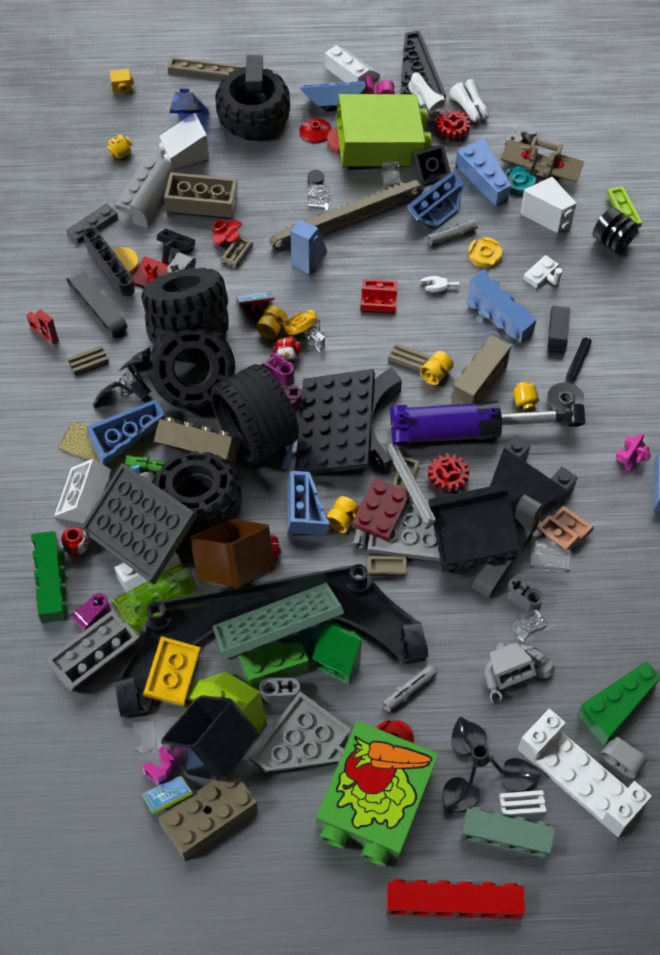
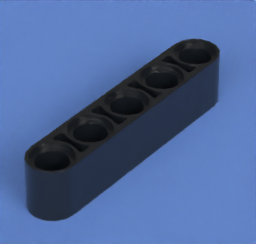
(109, 262)

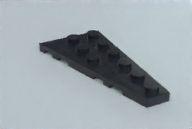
(417, 59)

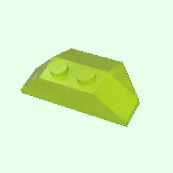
(228, 686)

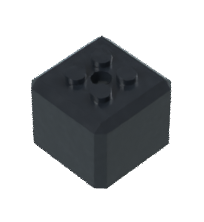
(210, 737)

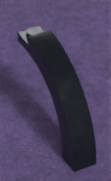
(385, 386)

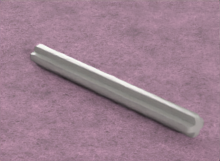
(411, 485)

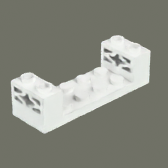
(582, 775)

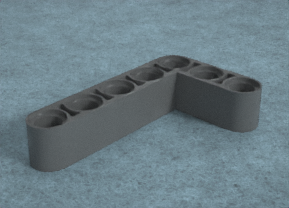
(526, 522)

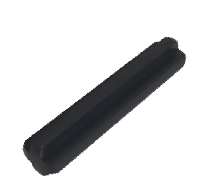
(578, 359)

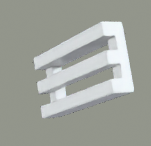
(522, 795)

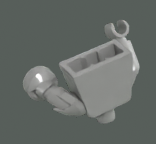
(514, 664)

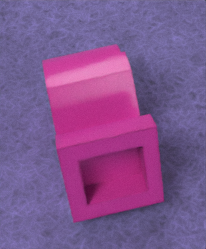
(383, 87)
(160, 773)

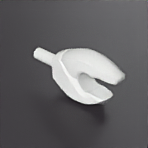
(439, 284)

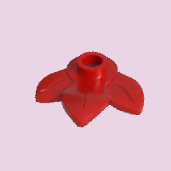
(225, 231)

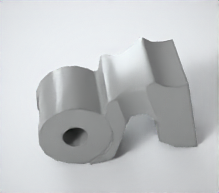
(523, 133)

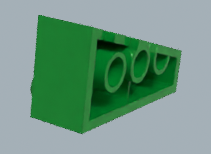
(49, 577)
(616, 703)

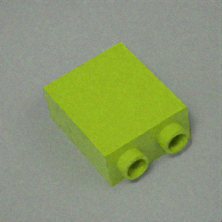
(380, 128)

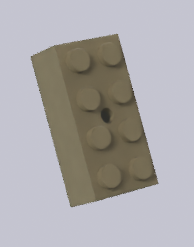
(201, 195)
(482, 372)
(192, 438)
(193, 829)

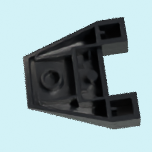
(527, 480)

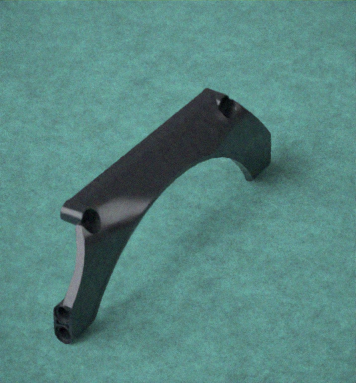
(192, 618)

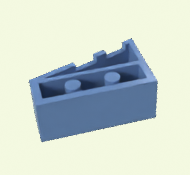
(304, 509)

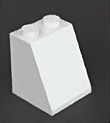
(184, 143)
(548, 205)

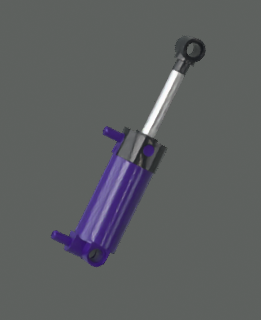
(468, 421)

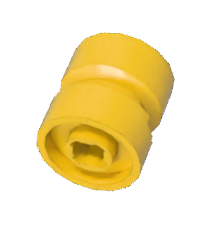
(271, 322)
(436, 368)
(342, 514)

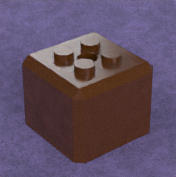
(233, 553)

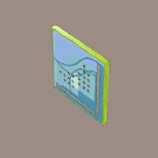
(167, 794)

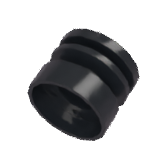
(615, 230)

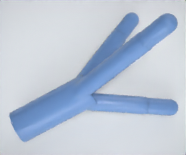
(288, 456)

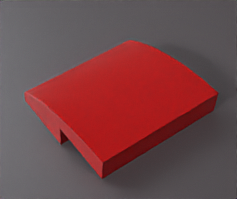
(379, 295)

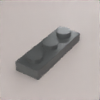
(96, 219)

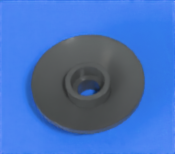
(564, 392)

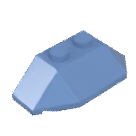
(328, 93)
(438, 201)

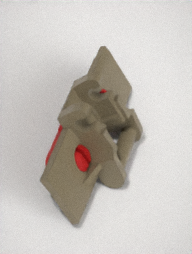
(541, 165)

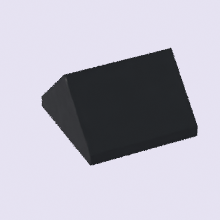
(430, 164)

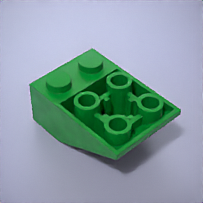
(337, 652)

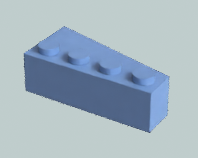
(484, 171)
(499, 307)
(119, 433)

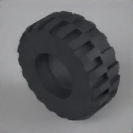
(185, 298)

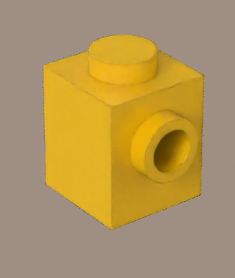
(121, 81)

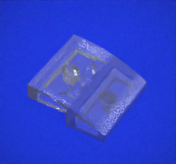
(548, 555)

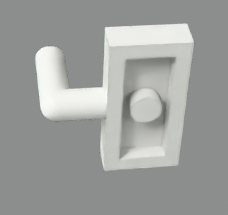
(543, 271)

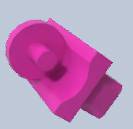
(636, 452)

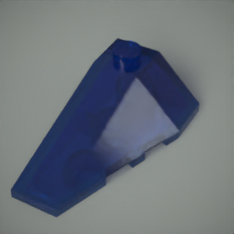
(187, 103)

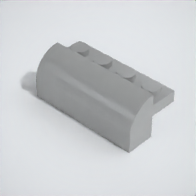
(145, 191)
(92, 650)

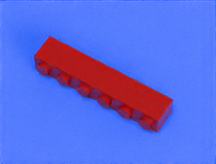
(455, 900)

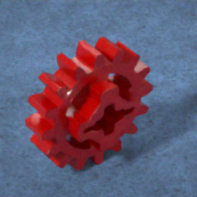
(453, 124)
(448, 473)

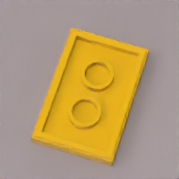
(172, 671)

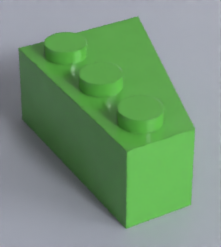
(273, 661)

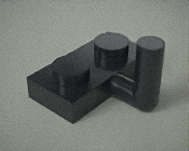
(170, 239)

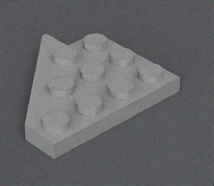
(408, 538)
(301, 738)

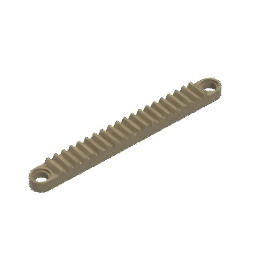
(354, 211)

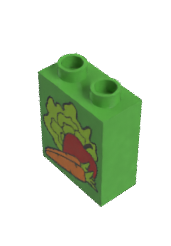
(375, 793)

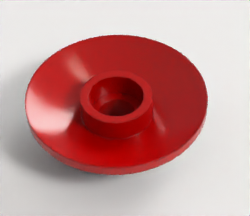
(315, 130)

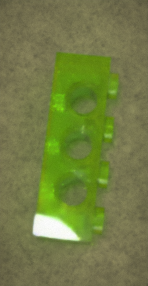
(124, 603)

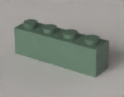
(507, 833)

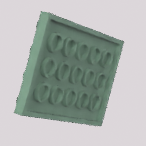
(277, 621)

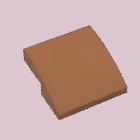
(565, 528)

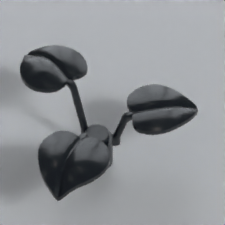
(138, 386)
(469, 738)

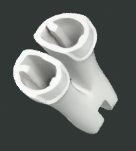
(426, 96)
(470, 99)

